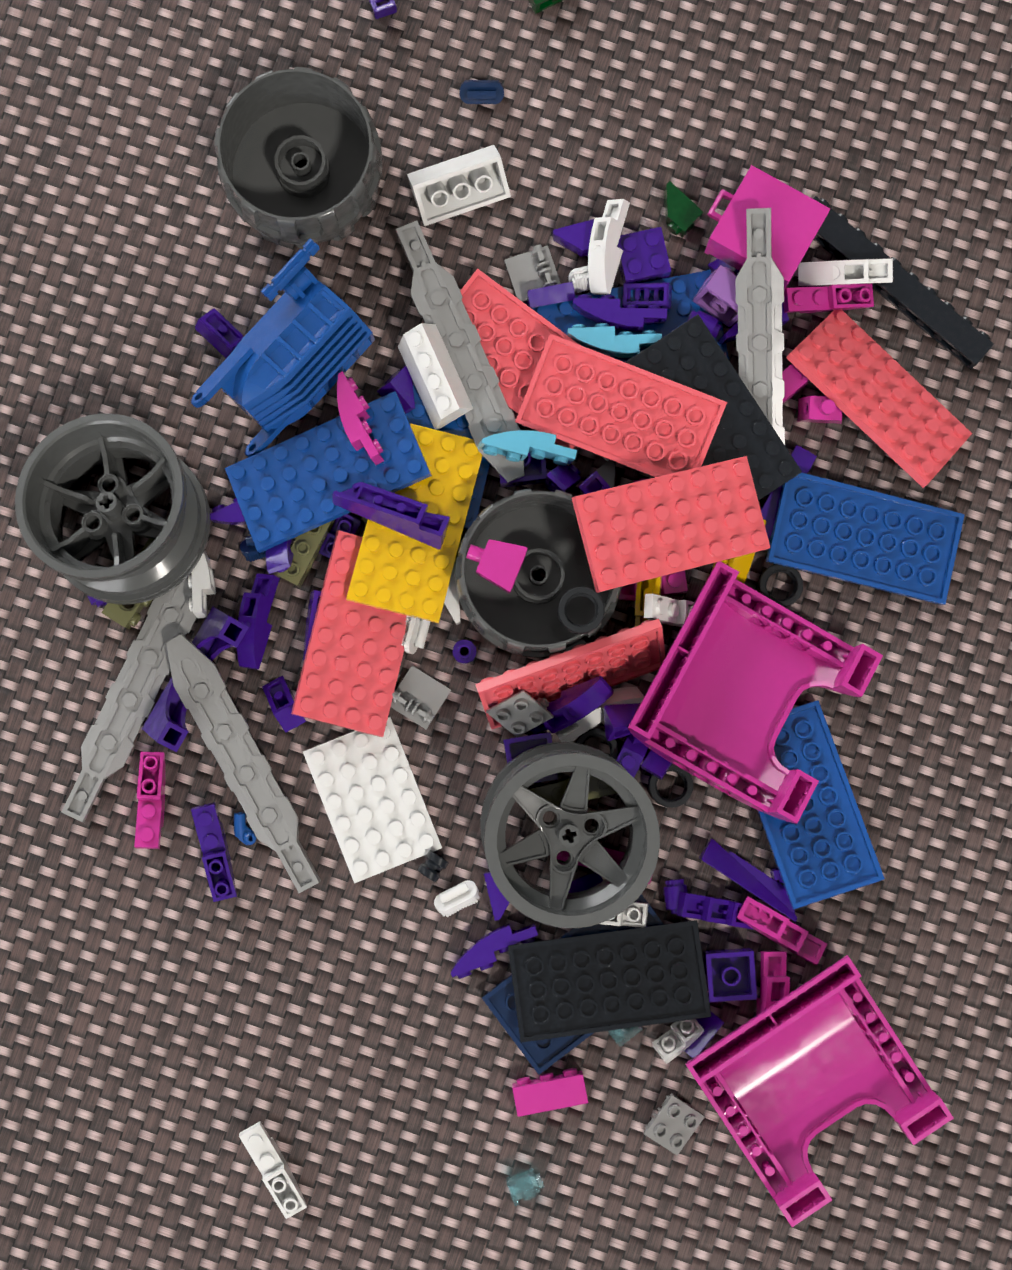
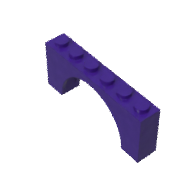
(167, 718)

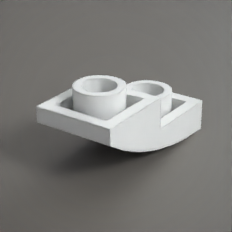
(633, 916)
(677, 1039)

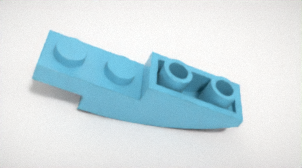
(603, 340)
(519, 443)

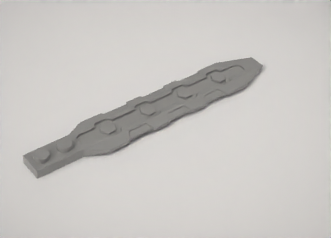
(441, 304)
(760, 320)
(130, 698)
(239, 757)

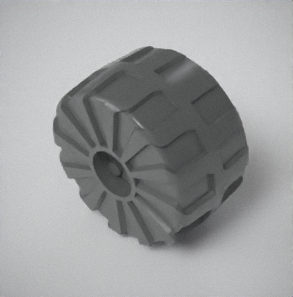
(292, 120)
(528, 616)

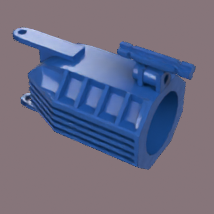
(289, 352)

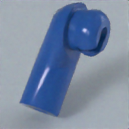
(242, 831)

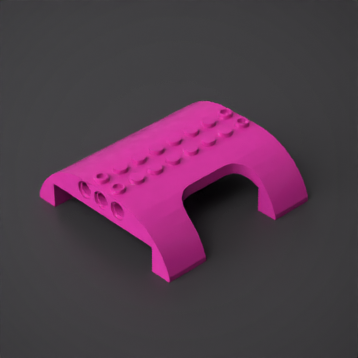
(734, 686)
(804, 1070)

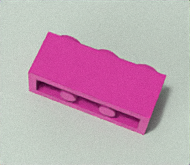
(549, 1092)

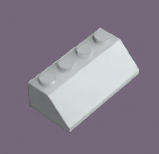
(459, 185)
(434, 375)

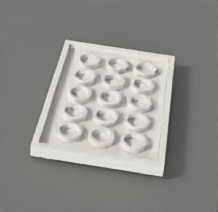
(372, 801)

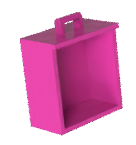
(794, 222)

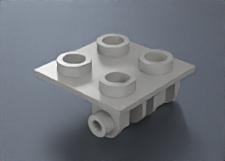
(532, 271)
(419, 697)
(521, 713)
(673, 1124)

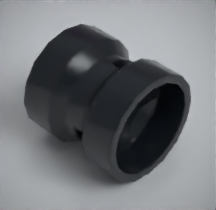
(433, 866)

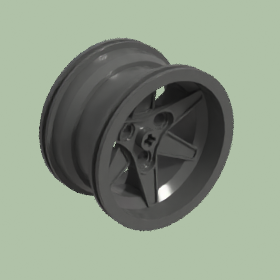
(51, 484)
(622, 882)

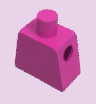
(820, 410)
(498, 562)

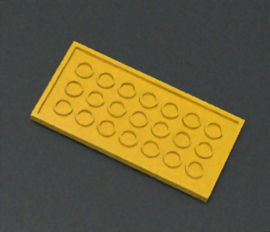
(403, 572)

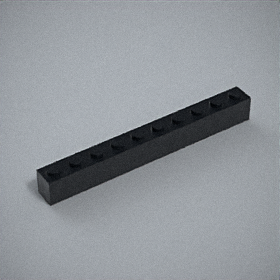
(906, 292)

